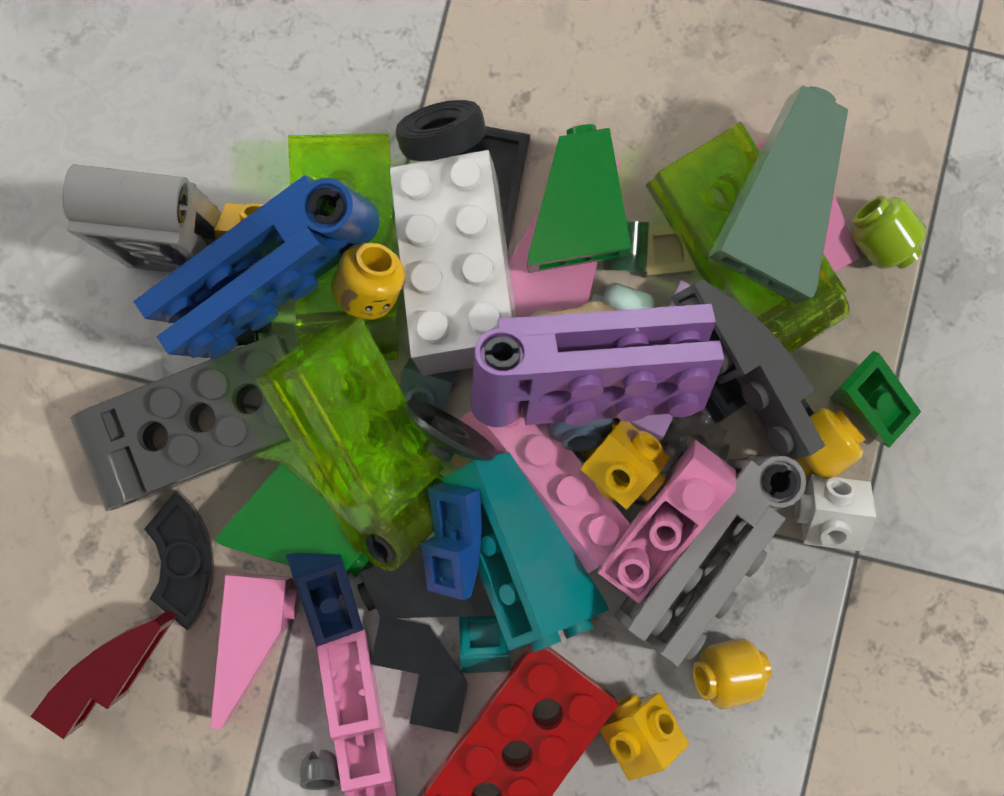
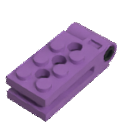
(596, 366)

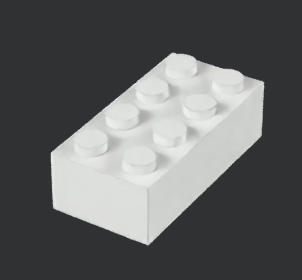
(451, 257)

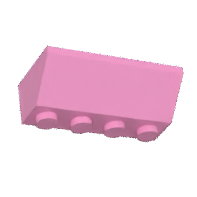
(571, 498)

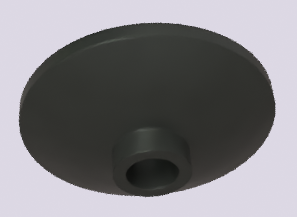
(448, 434)

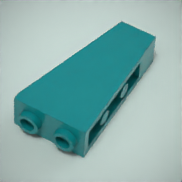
(526, 560)

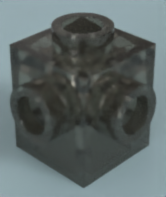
(697, 427)

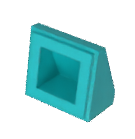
(482, 645)

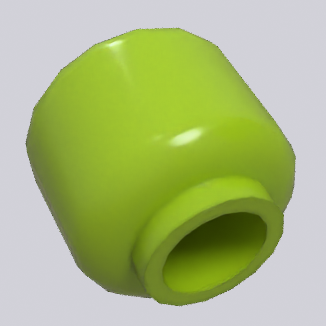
(888, 232)

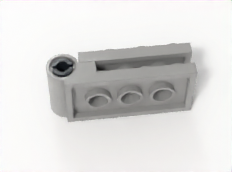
(138, 216)
(716, 561)

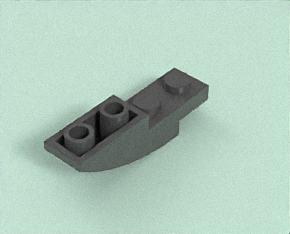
(764, 369)

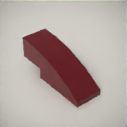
(101, 676)

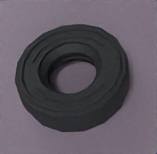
(440, 130)

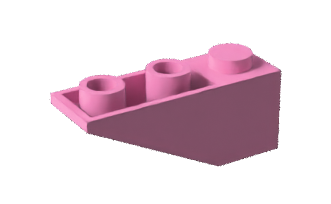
(669, 521)

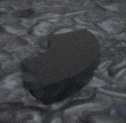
(184, 557)

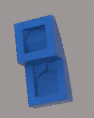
(454, 551)

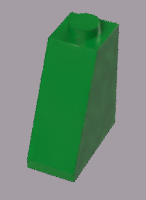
(581, 205)
(289, 518)

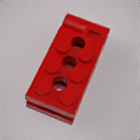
(509, 717)

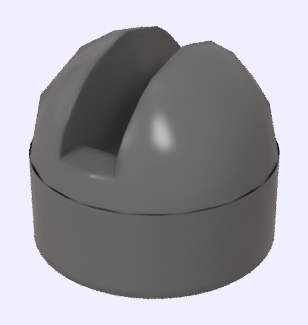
(319, 773)

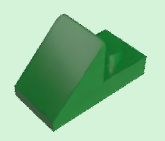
(877, 399)

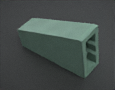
(786, 202)

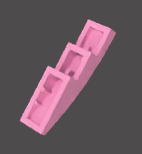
(356, 717)

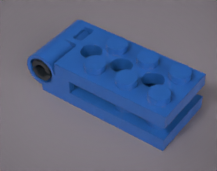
(258, 267)

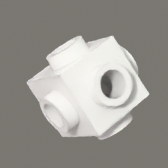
(836, 513)

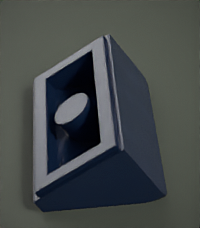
(325, 595)

